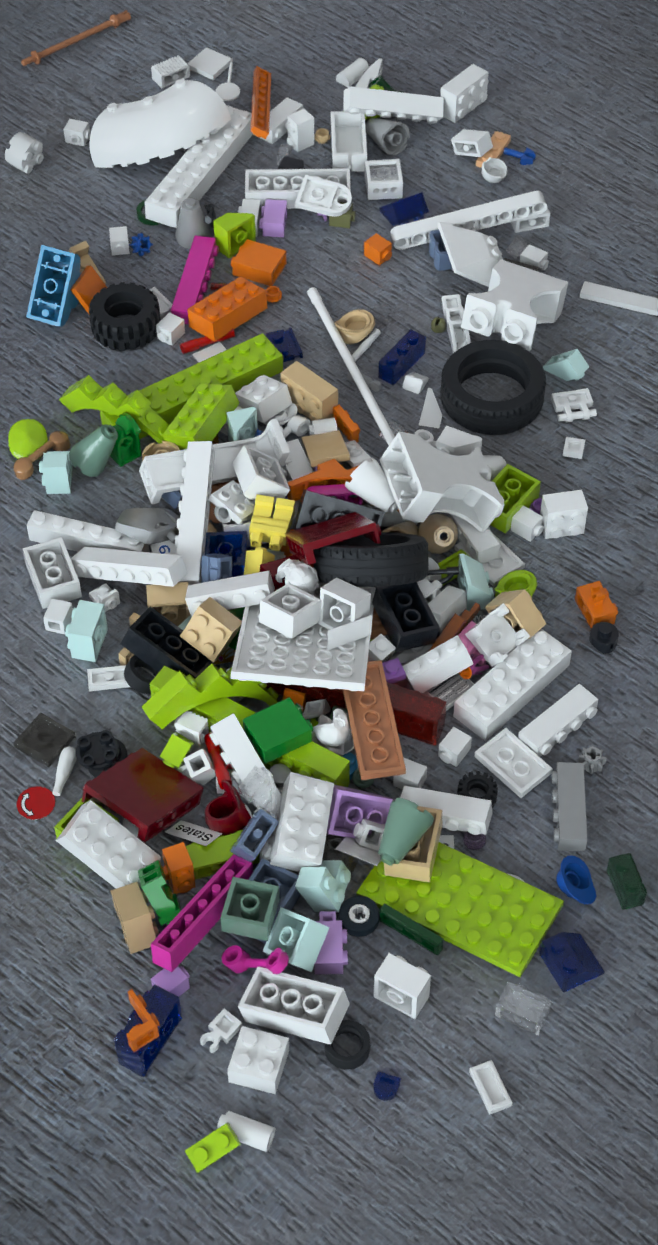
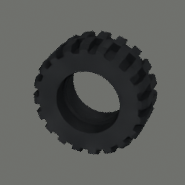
(123, 300)

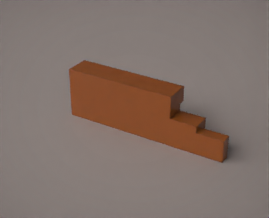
(456, 625)

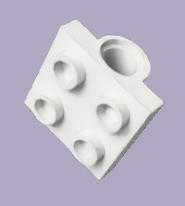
(232, 504)

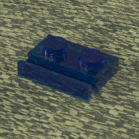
(286, 344)

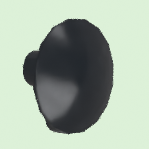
(97, 750)

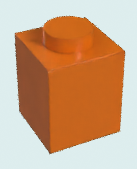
(378, 249)

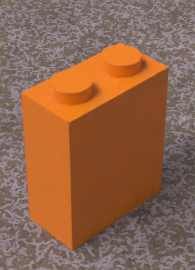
(259, 262)

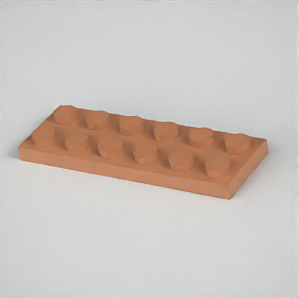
(374, 727)

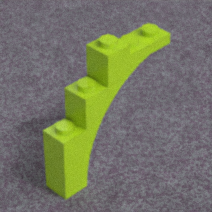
(111, 399)
(185, 692)

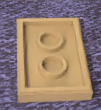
(325, 447)

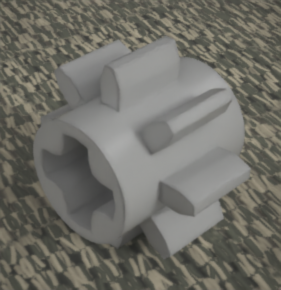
(592, 759)

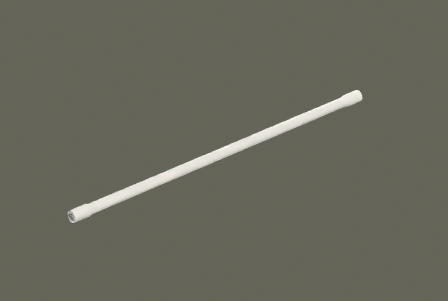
(317, 301)

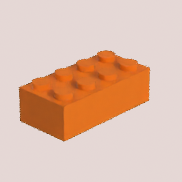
(227, 308)

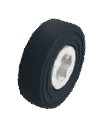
(357, 905)

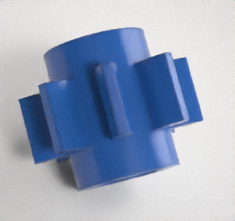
(141, 241)

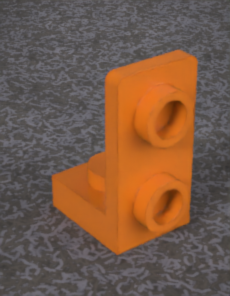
(142, 1033)

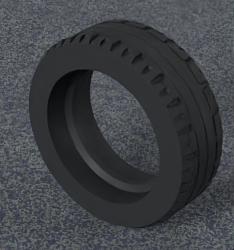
(493, 416)
(364, 563)

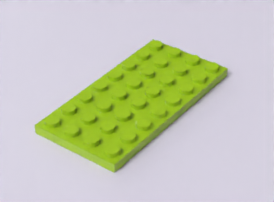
(471, 907)

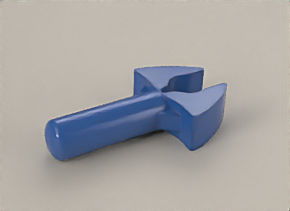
(526, 157)

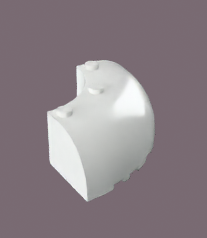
(156, 124)

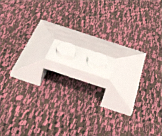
(470, 252)

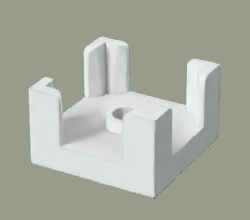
(495, 636)

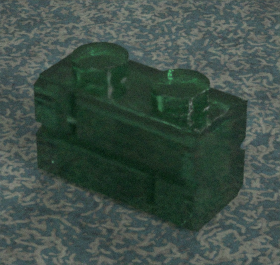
(626, 881)

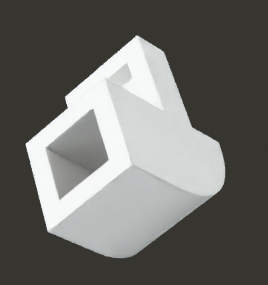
(198, 767)

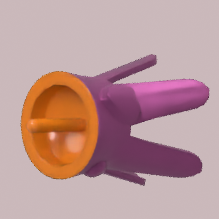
(472, 670)

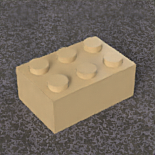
(310, 392)
(420, 859)

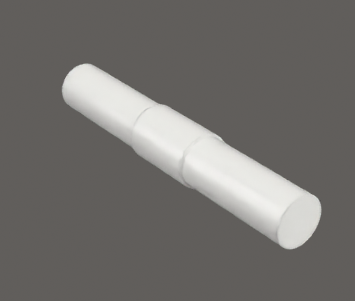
(366, 344)

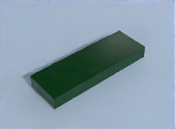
(411, 929)

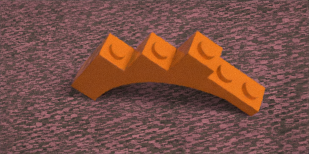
(327, 473)

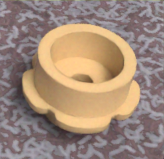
(322, 135)

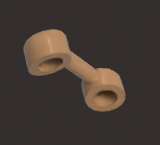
(57, 441)

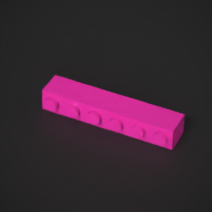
(195, 275)
(198, 915)

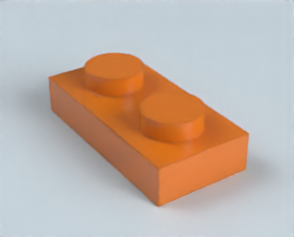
(345, 423)

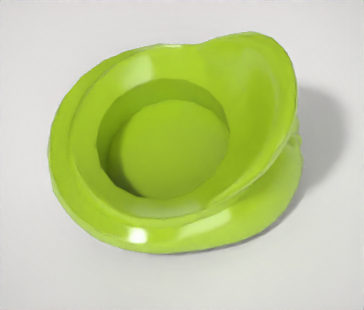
(26, 437)
(517, 581)

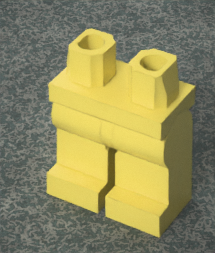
(270, 527)

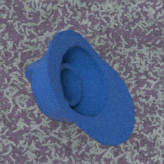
(575, 880)

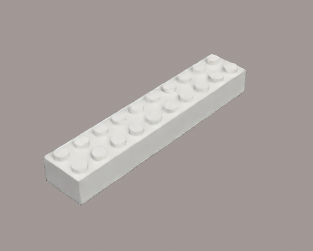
(198, 168)

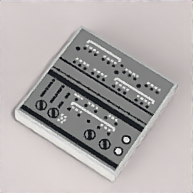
(450, 689)

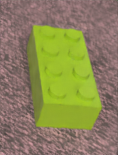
(202, 415)

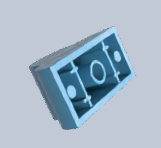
(51, 293)

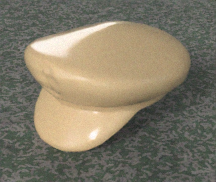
(355, 326)

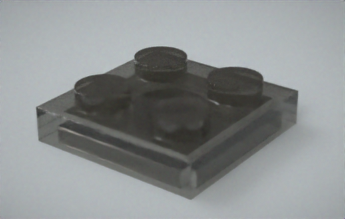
(44, 739)

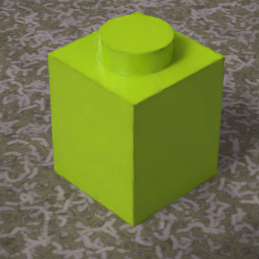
(176, 750)

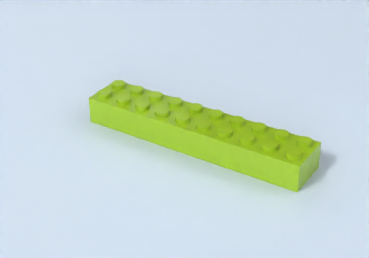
(232, 367)
(307, 760)

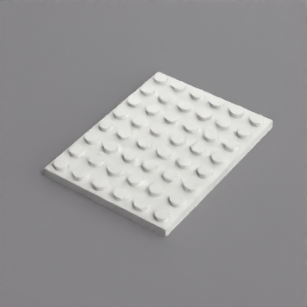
(304, 660)

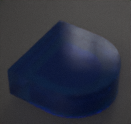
(386, 1086)

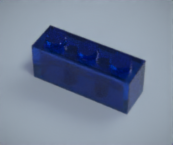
(402, 357)

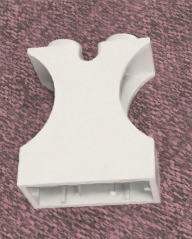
(515, 304)
(436, 481)

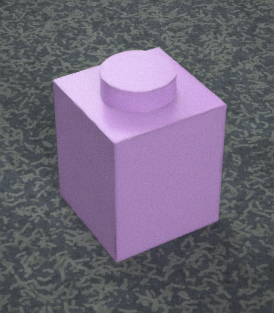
(174, 982)

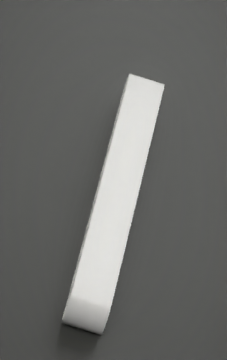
(471, 218)

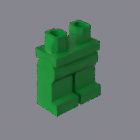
(159, 893)

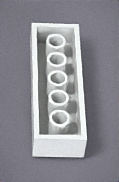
(286, 183)
(511, 684)

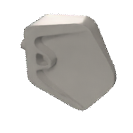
(148, 524)

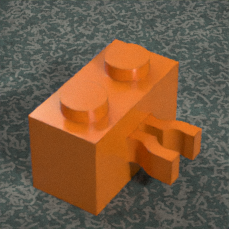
(595, 604)
(178, 868)

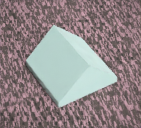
(242, 424)

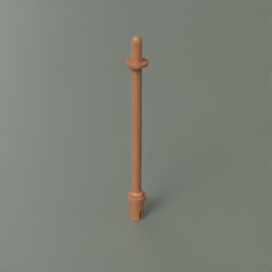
(115, 21)

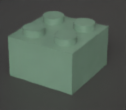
(250, 908)

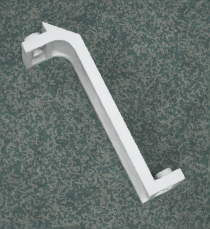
(163, 471)

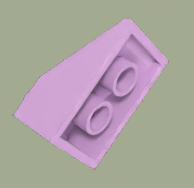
(352, 806)

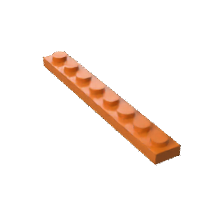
(261, 102)

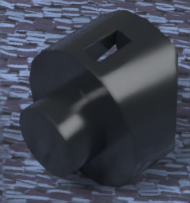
(604, 637)

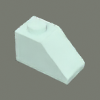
(567, 365)

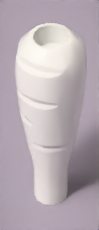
(64, 768)

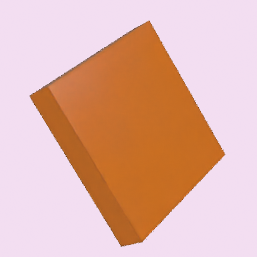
(87, 286)

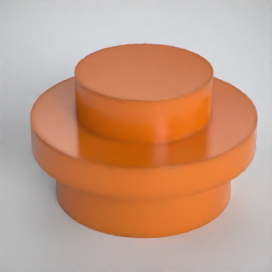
(273, 294)

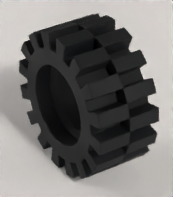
(478, 781)

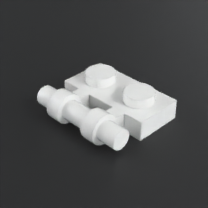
(573, 400)

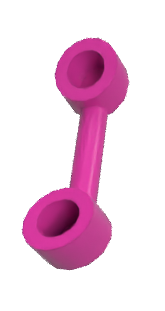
(239, 960)

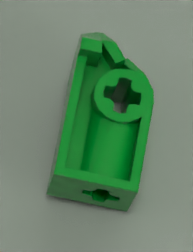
(128, 443)

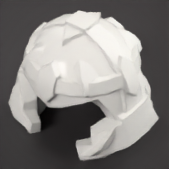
(298, 575)

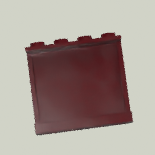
(305, 540)
(145, 792)

